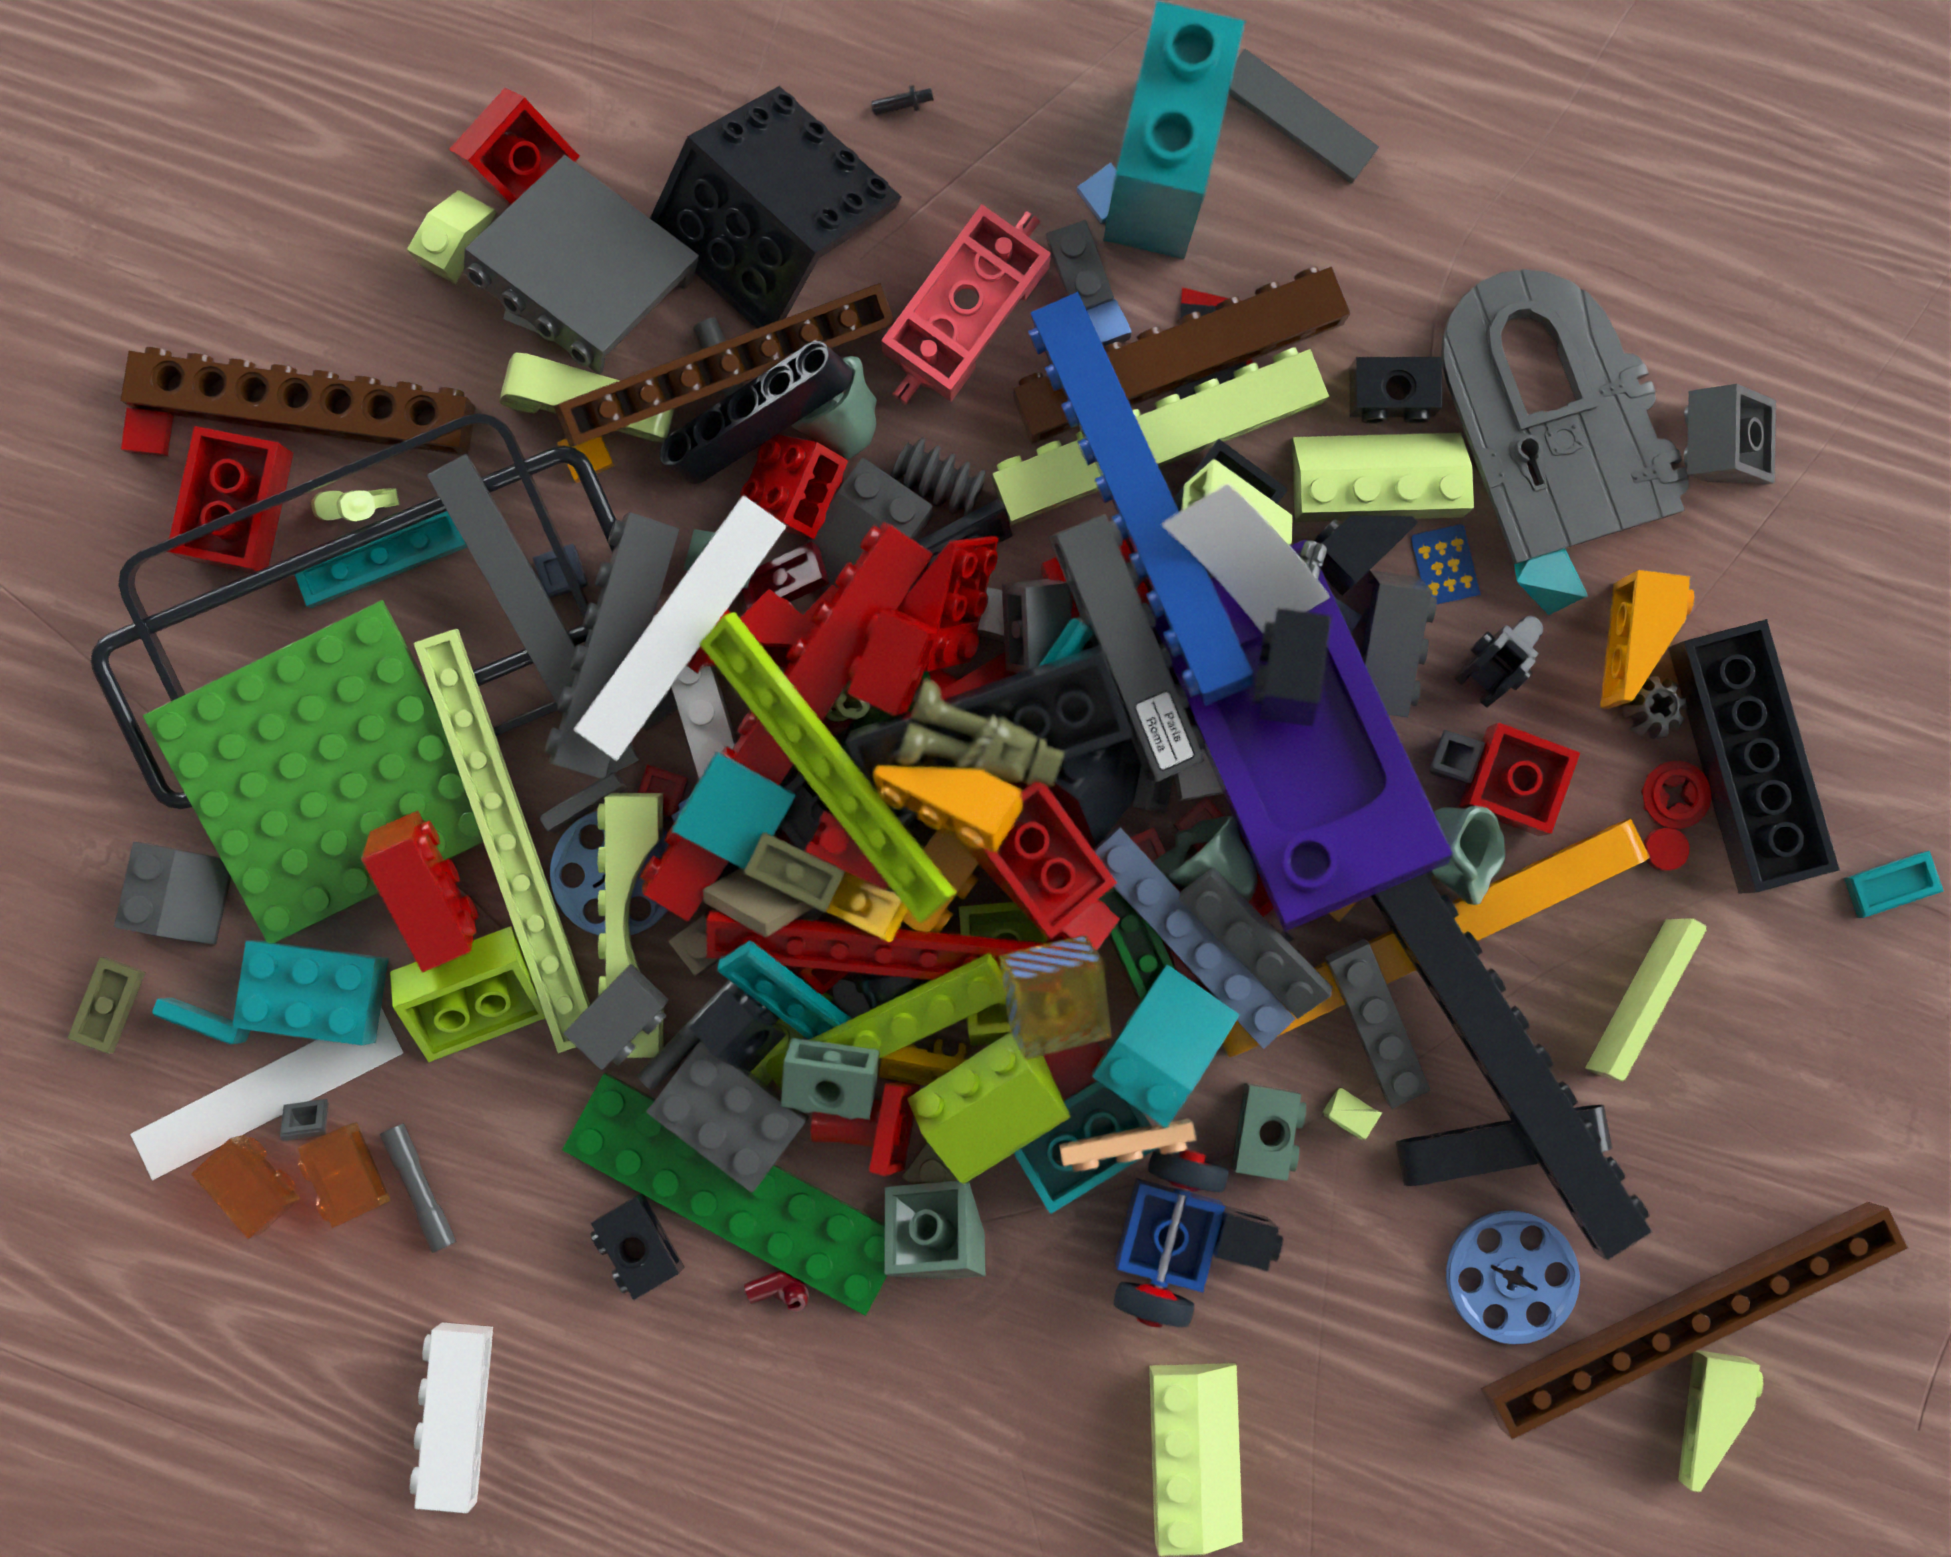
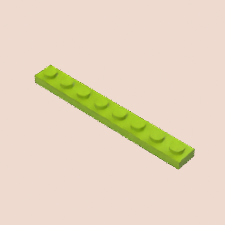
(827, 767)

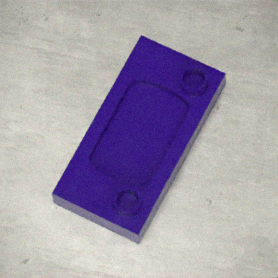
(1322, 805)

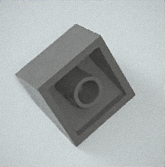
(1730, 435)
(173, 893)

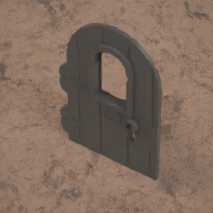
(1593, 457)

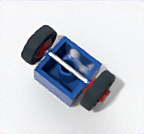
(1169, 1237)

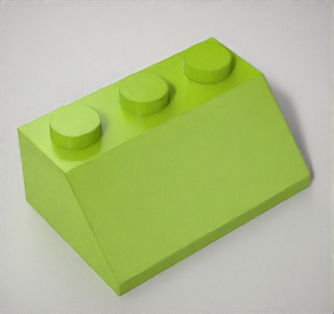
(467, 997)
(988, 1108)

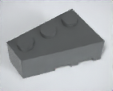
(1395, 636)

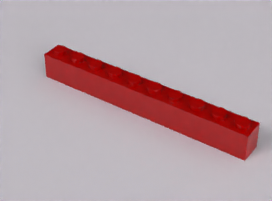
(819, 675)

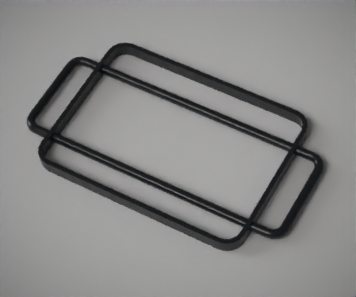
(146, 627)

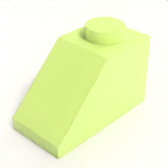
(447, 232)

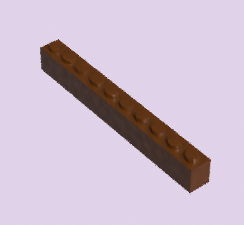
(1693, 1318)

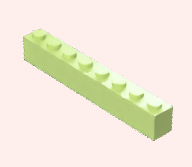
(1171, 430)

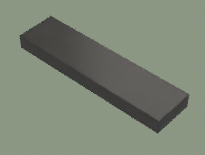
(1300, 117)

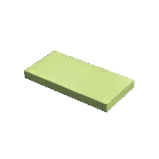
(1646, 998)

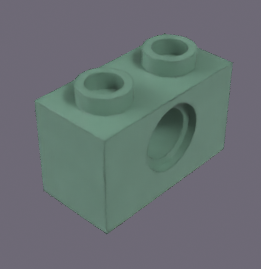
(850, 1069)
(1257, 1107)

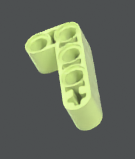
(541, 383)

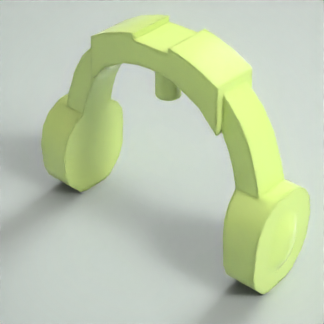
(352, 505)

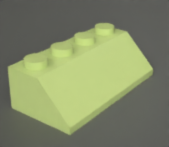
(1381, 476)
(1195, 1458)

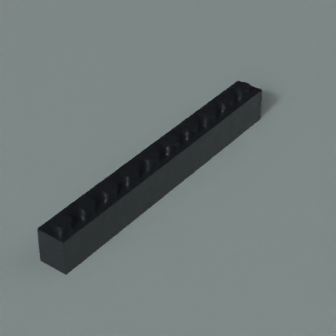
(1513, 1065)

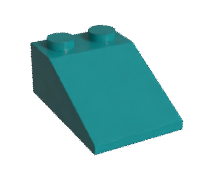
(1165, 1046)

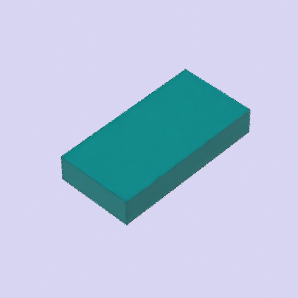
(1893, 884)
(199, 1020)

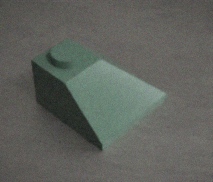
(933, 1232)

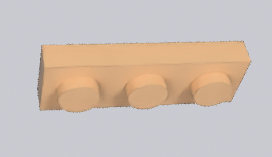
(1127, 1144)

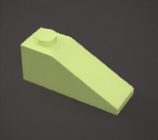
(1718, 1407)

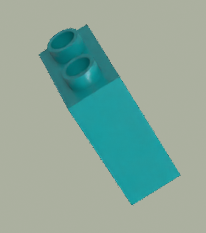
(1172, 129)

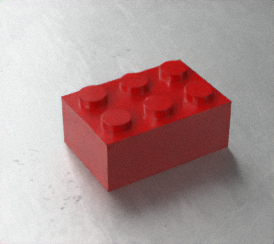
(220, 478)
(421, 890)

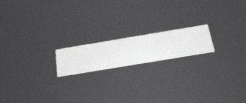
(680, 628)
(258, 1099)

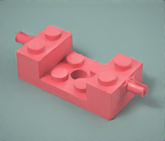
(938, 339)

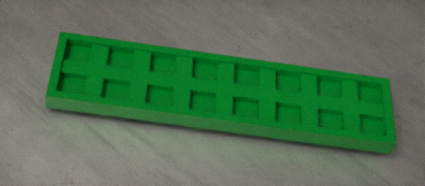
(779, 1222)

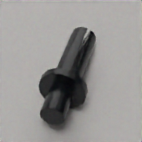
(902, 101)

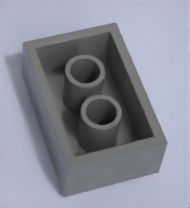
(727, 1116)

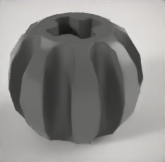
(1665, 716)

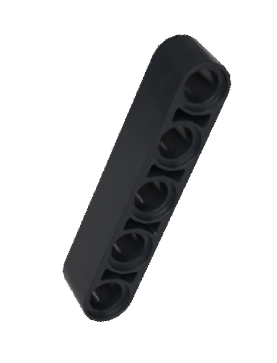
(756, 412)
(1478, 1150)

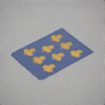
(1446, 563)

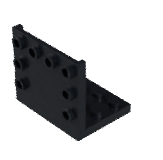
(766, 201)

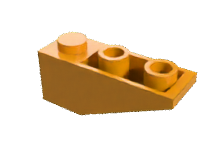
(958, 799)

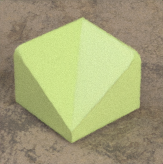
(1351, 1114)

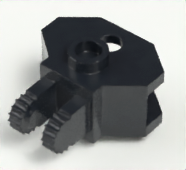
(1503, 659)

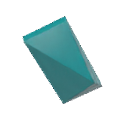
(1551, 581)

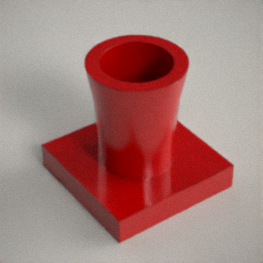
(885, 1131)

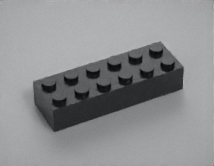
(1063, 702)
(1753, 758)

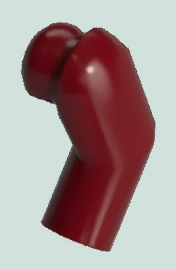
(781, 1286)

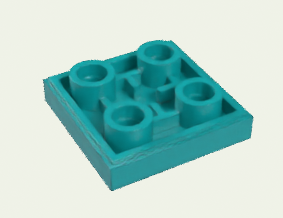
(732, 810)

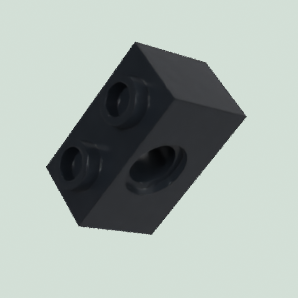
(1416, 375)
(738, 1030)
(636, 1220)
(1248, 1239)

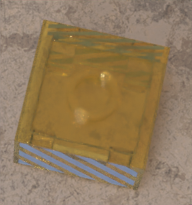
(1055, 996)

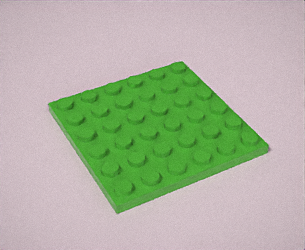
(308, 759)

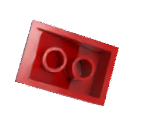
(1046, 863)

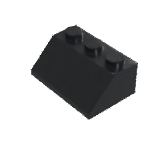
(1097, 788)

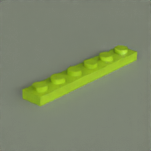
(915, 1012)

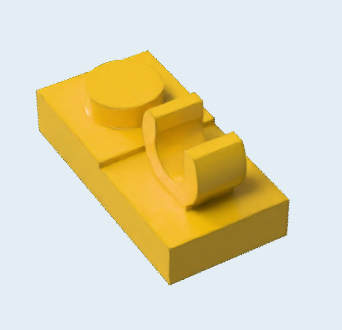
(867, 906)
(918, 1065)

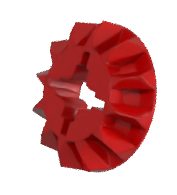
(1695, 792)

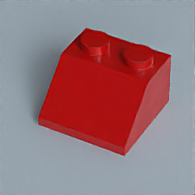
(510, 146)

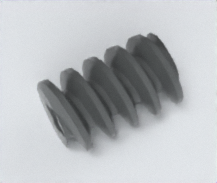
(938, 477)

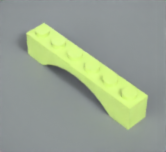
(631, 831)

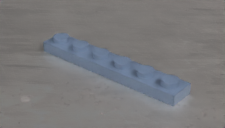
(1190, 940)

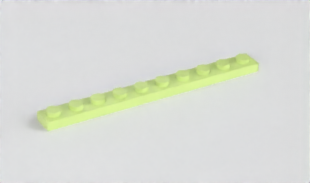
(504, 831)

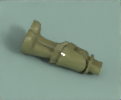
(997, 745)

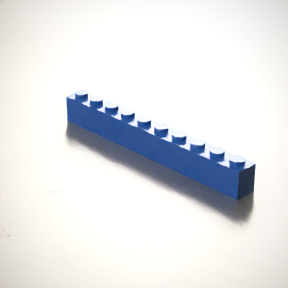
(1141, 498)

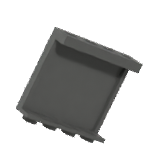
(578, 262)

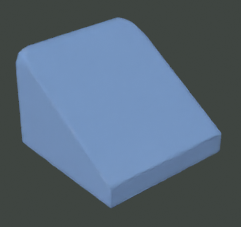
(1110, 323)

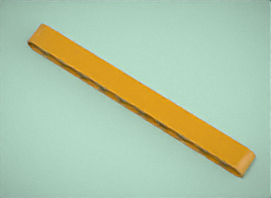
(1504, 904)

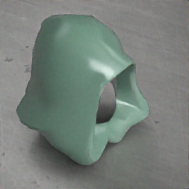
(846, 421)
(1476, 851)
(1223, 852)

